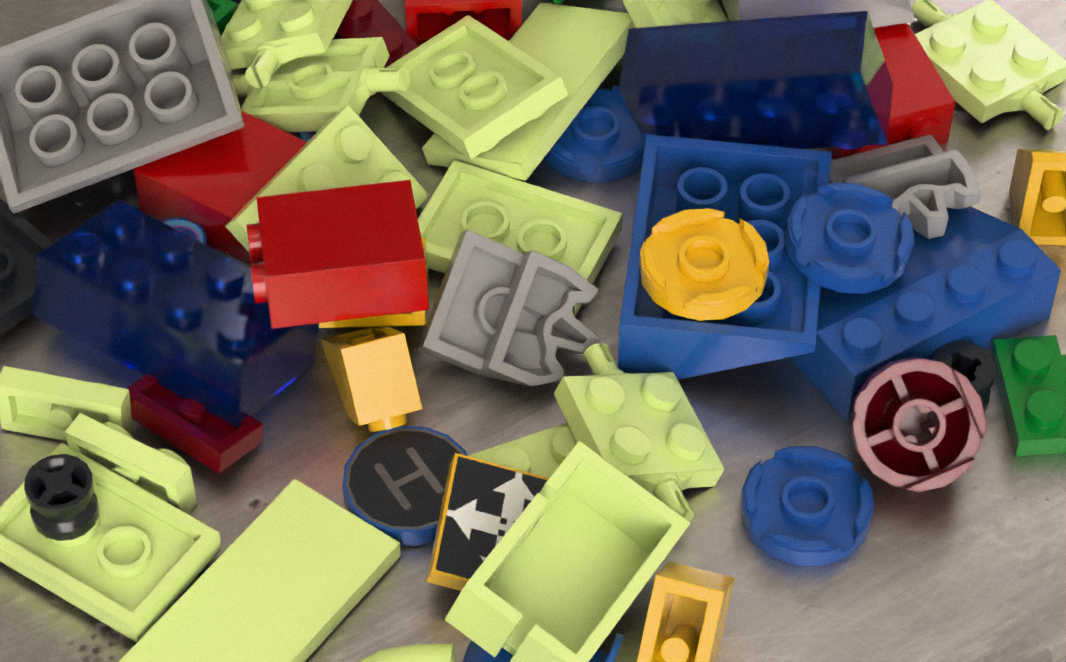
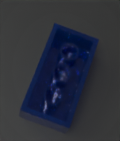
(761, 81)
(170, 311)

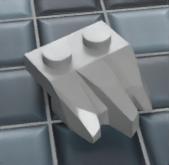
(916, 178)
(507, 313)

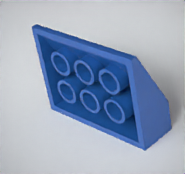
(746, 184)
(963, 287)

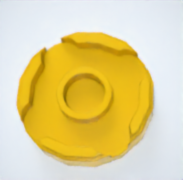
(703, 264)

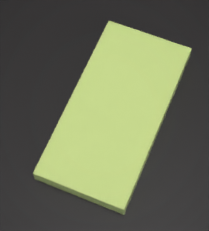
(576, 45)
(274, 586)

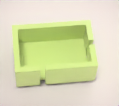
(573, 575)

